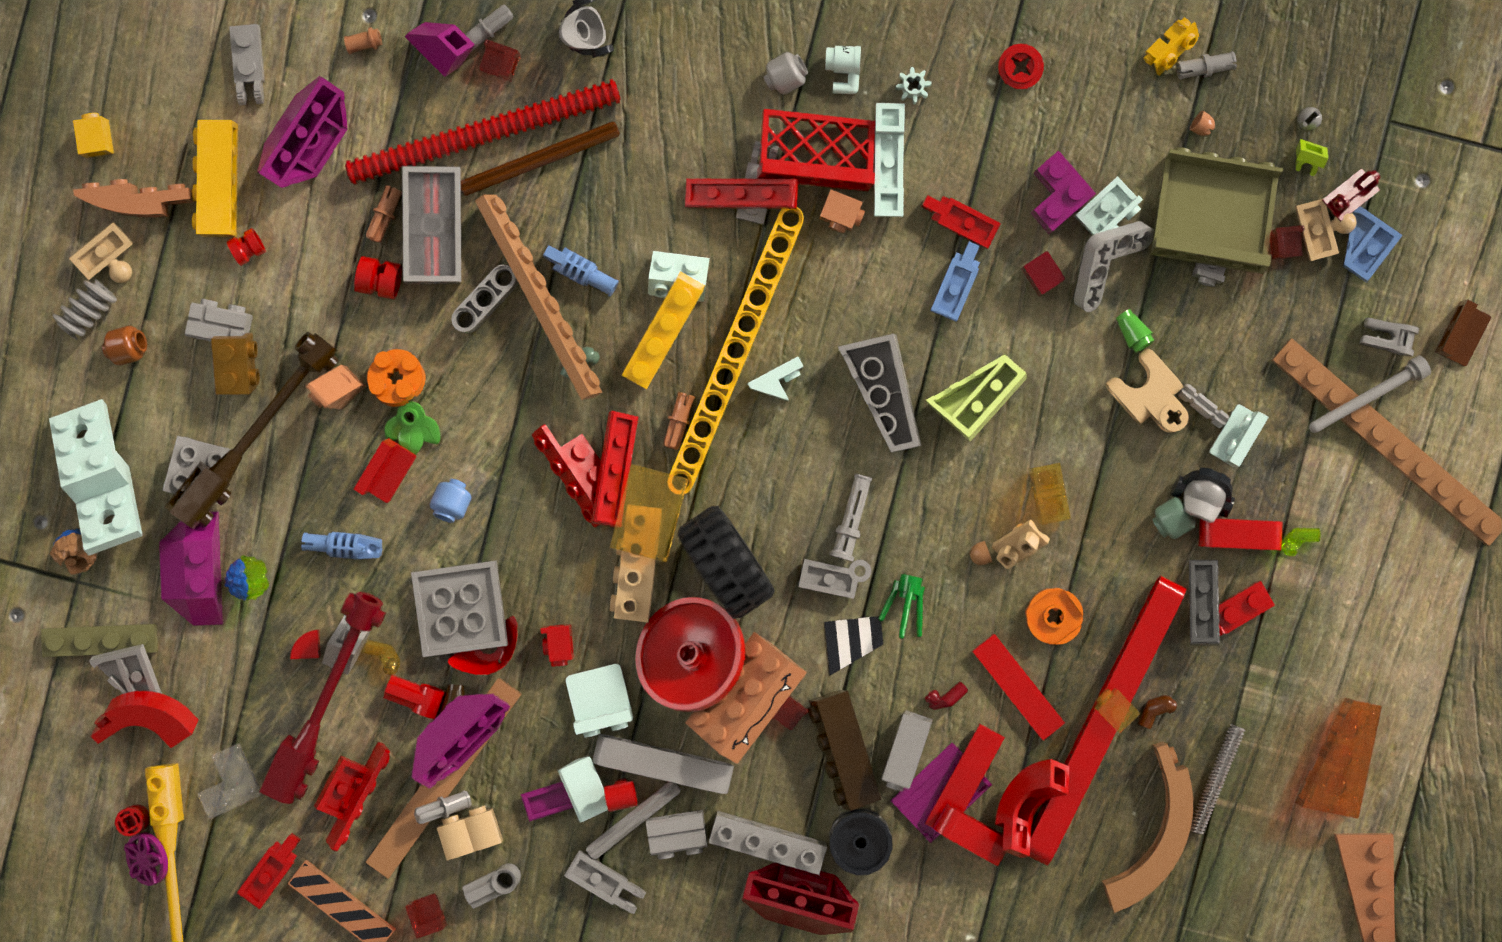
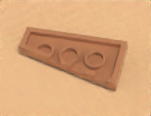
(1370, 879)

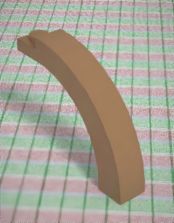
(1169, 843)

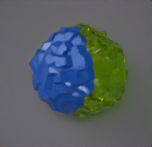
(247, 578)

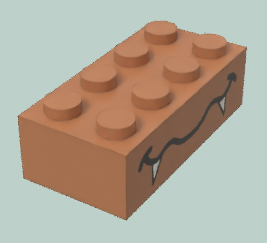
(747, 709)

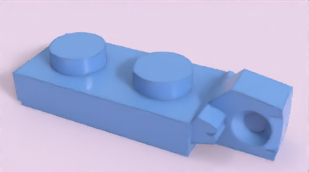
(957, 283)

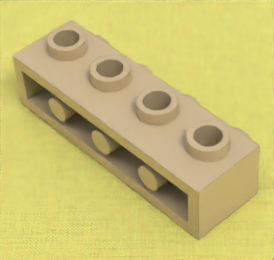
(634, 587)

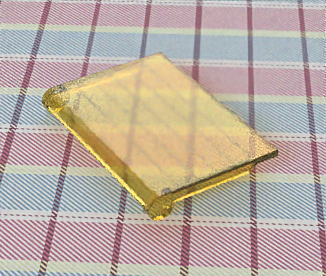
(649, 513)

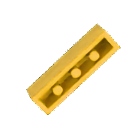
(216, 178)
(663, 330)

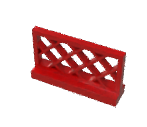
(817, 174)

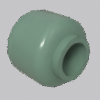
(1172, 519)

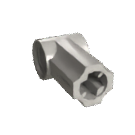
(490, 886)

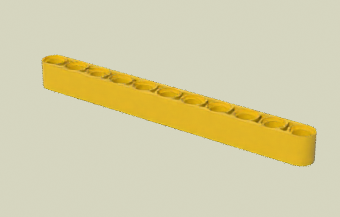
(735, 335)

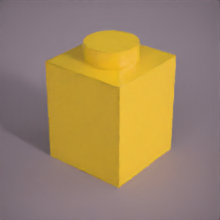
(93, 135)

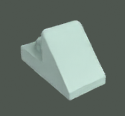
(769, 382)

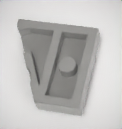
(128, 669)

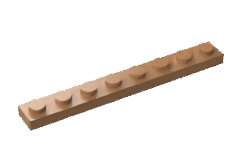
(541, 301)

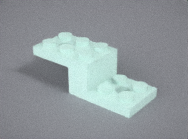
(95, 477)

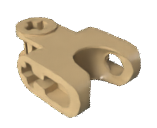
(1154, 397)

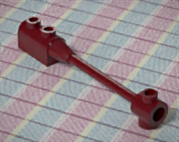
(297, 755)

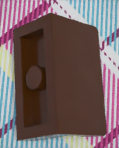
(1463, 333)

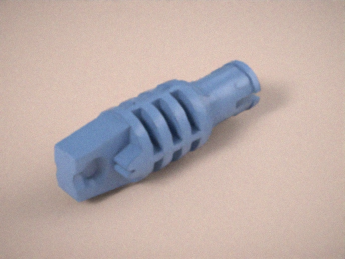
(580, 270)
(343, 545)

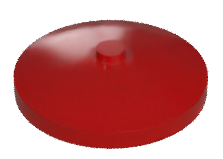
(690, 654)

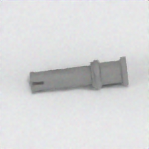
(861, 483)

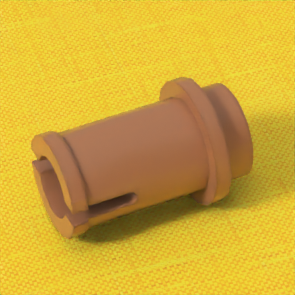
(363, 41)

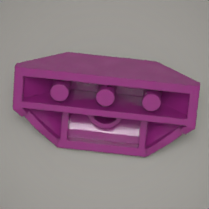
(305, 134)
(193, 572)
(456, 736)

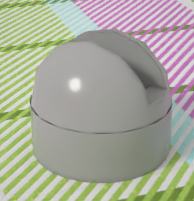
(1304, 114)

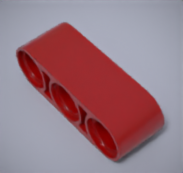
(1241, 534)
(970, 834)

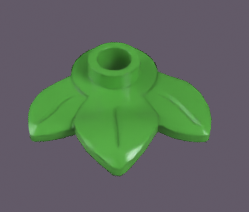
(412, 432)

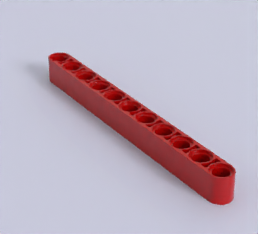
(1097, 731)

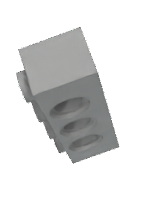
(768, 842)

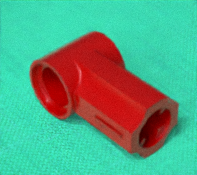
(421, 698)
(620, 795)

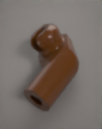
(1154, 707)

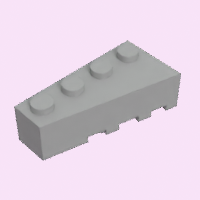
(883, 384)

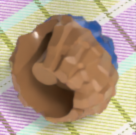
(70, 549)

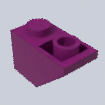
(441, 45)

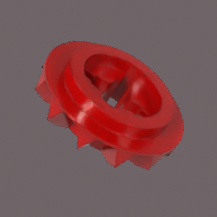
(1019, 53)

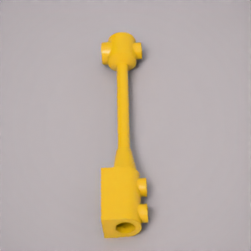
(165, 813)

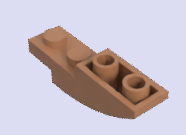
(125, 200)

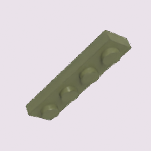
(97, 639)

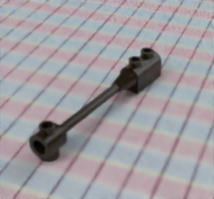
(209, 485)

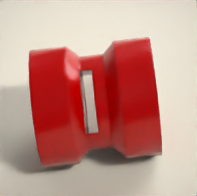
(246, 246)
(137, 817)

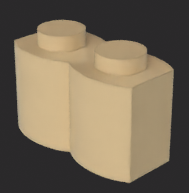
(469, 833)

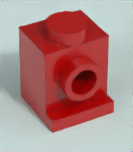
(558, 644)

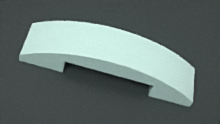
(889, 160)

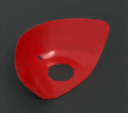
(480, 663)

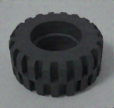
(725, 562)

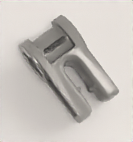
(1401, 337)

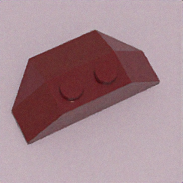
(801, 899)

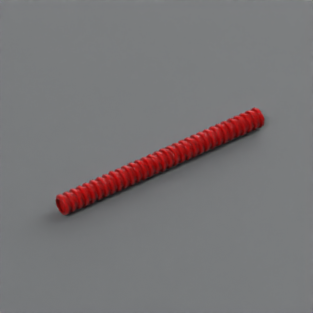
(481, 132)

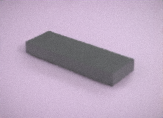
(1204, 603)

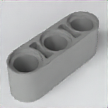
(471, 303)

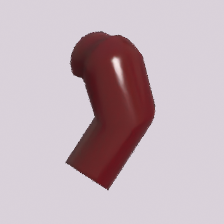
(946, 700)

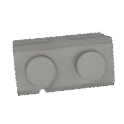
(209, 321)
(677, 833)

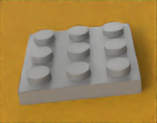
(459, 608)

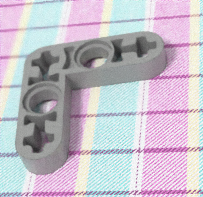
(1097, 256)

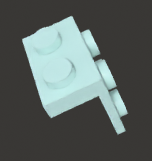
(599, 700)

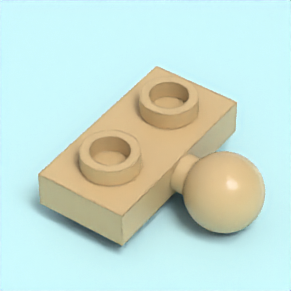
(1319, 230)
(102, 252)

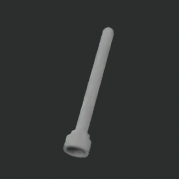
(1414, 370)

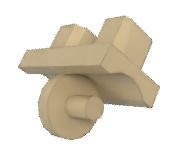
(1019, 544)

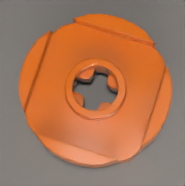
(404, 390)
(1054, 599)

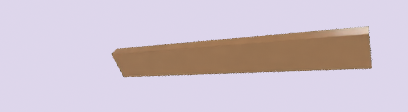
(406, 829)

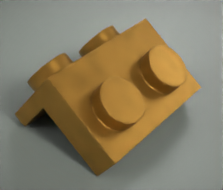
(235, 364)

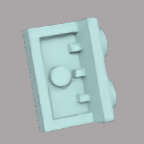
(1109, 208)
(666, 268)

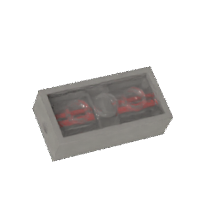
(431, 225)

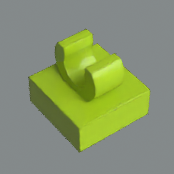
(1312, 154)

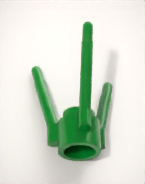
(909, 588)

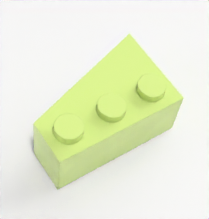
(978, 397)

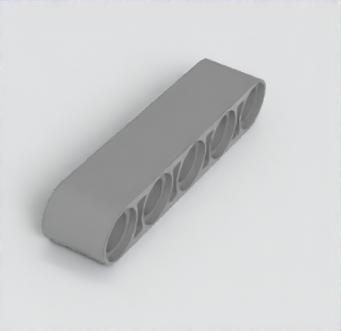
(663, 764)

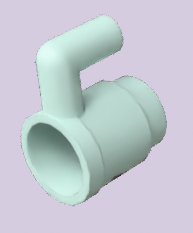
(844, 60)

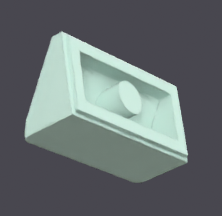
(584, 788)

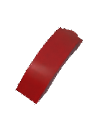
(150, 710)
(1024, 797)

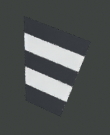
(851, 640)

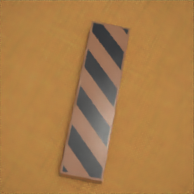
(340, 904)

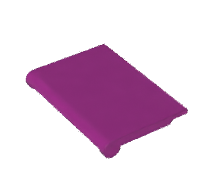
(926, 788)

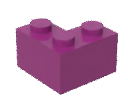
(1067, 192)

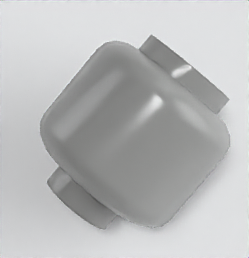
(785, 73)

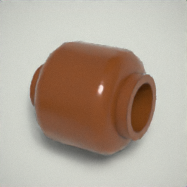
(124, 345)

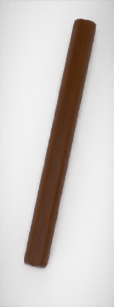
(539, 158)

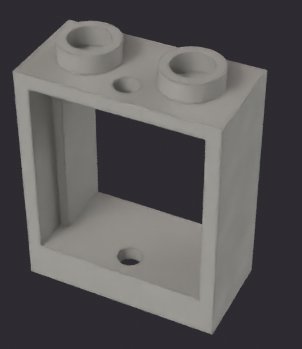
(906, 750)

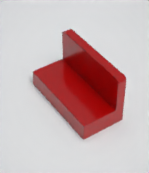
(385, 470)

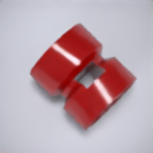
(378, 277)

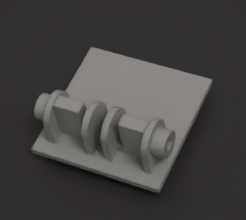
(186, 456)

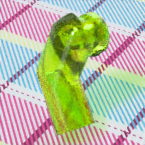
(1297, 537)

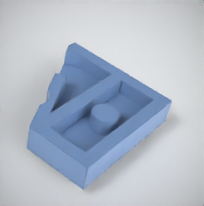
(1368, 244)

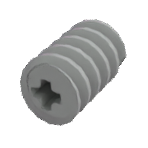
(84, 308)

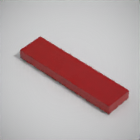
(741, 193)
(614, 467)
(1018, 686)
(967, 772)

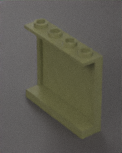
(1215, 210)

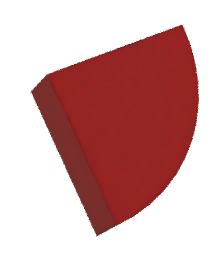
(307, 646)

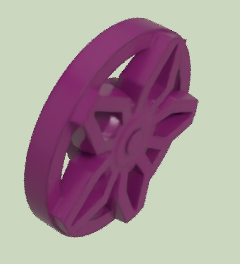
(146, 859)

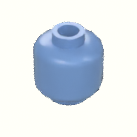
(450, 501)

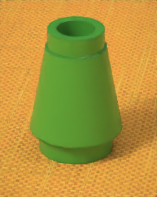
(1134, 331)

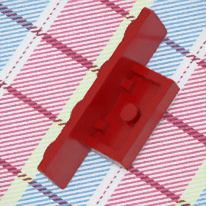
(574, 464)
(347, 791)

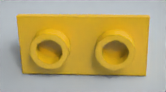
(1164, 55)

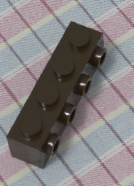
(844, 750)

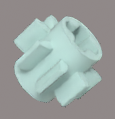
(911, 78)

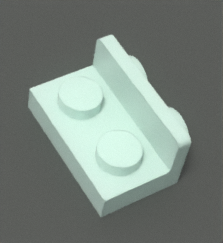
(1238, 435)

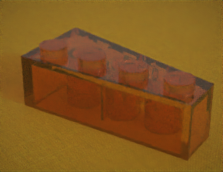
(1343, 761)

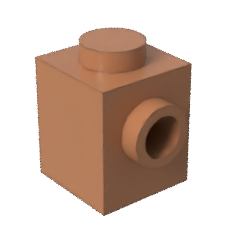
(842, 212)

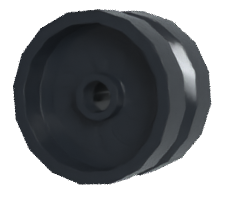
(855, 857)

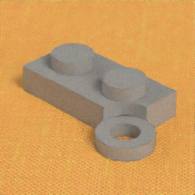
(832, 578)

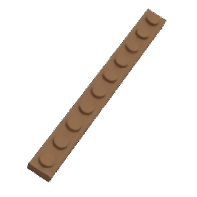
(1390, 443)

